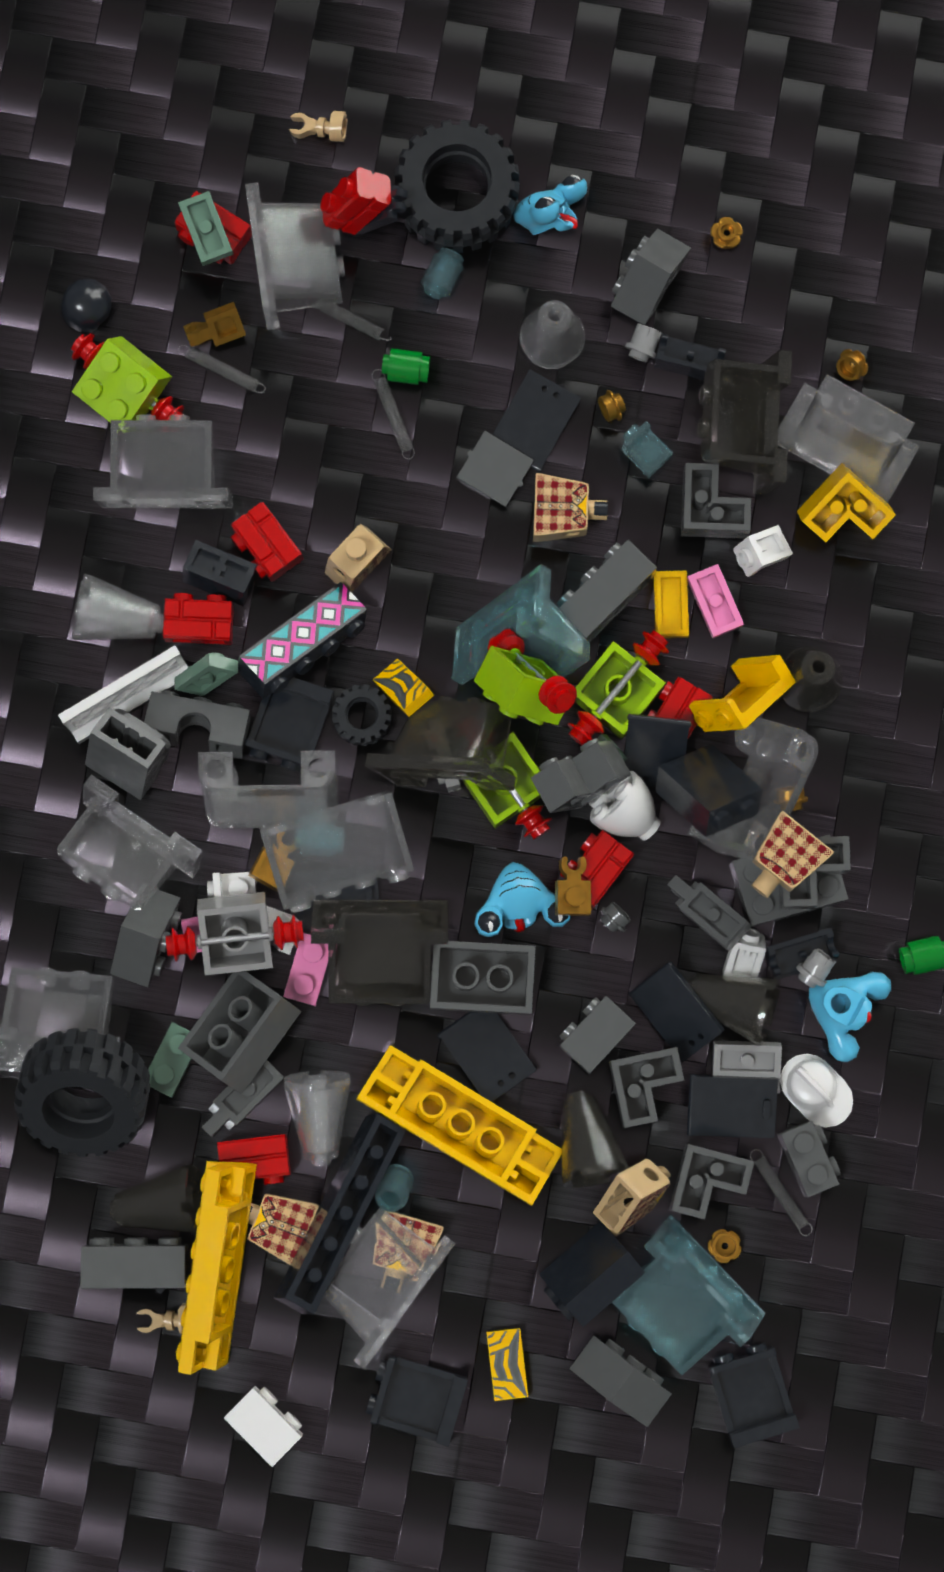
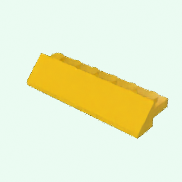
(461, 1124)
(215, 1266)

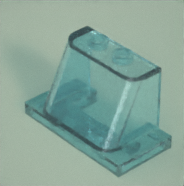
(533, 618)
(686, 1300)

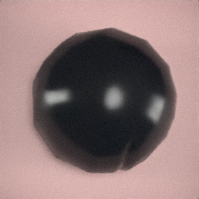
(86, 305)

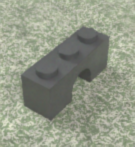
(226, 723)

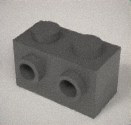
(596, 1033)
(808, 1158)

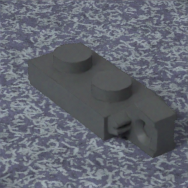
(709, 912)
(233, 1107)

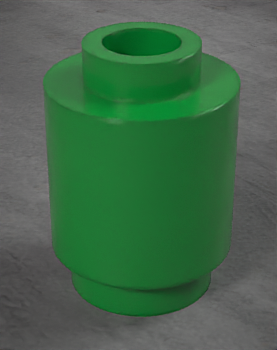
(406, 366)
(922, 955)

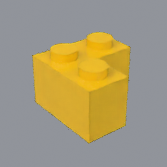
(845, 498)

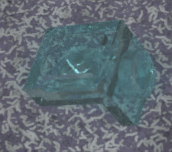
(645, 449)

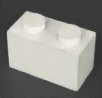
(264, 1425)

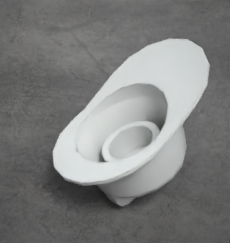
(816, 1090)

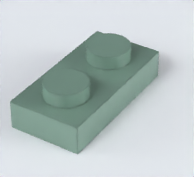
(205, 228)
(206, 674)
(169, 1062)

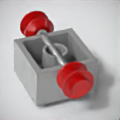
(234, 934)

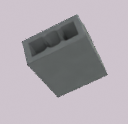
(127, 751)

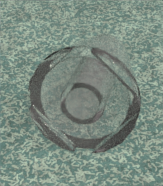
(552, 335)
(113, 613)
(318, 1112)

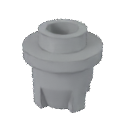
(643, 343)
(815, 968)

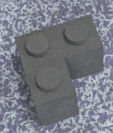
(649, 275)
(705, 512)
(582, 778)
(805, 894)
(144, 939)
(634, 1079)
(702, 1170)
(621, 1379)

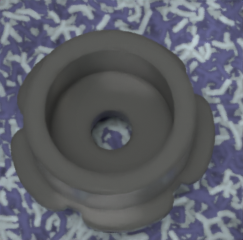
(615, 917)

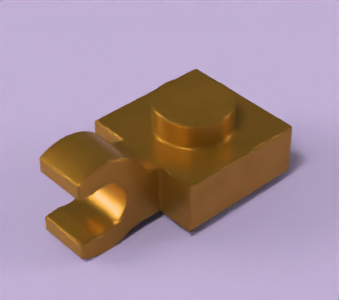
(221, 325)

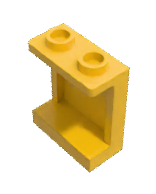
(760, 685)

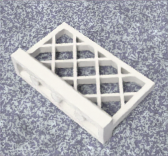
(125, 693)

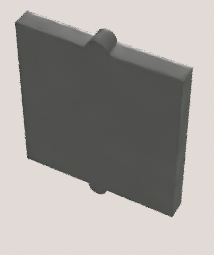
(495, 468)

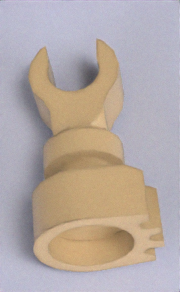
(335, 127)
(169, 1319)

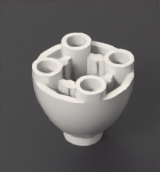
(626, 809)

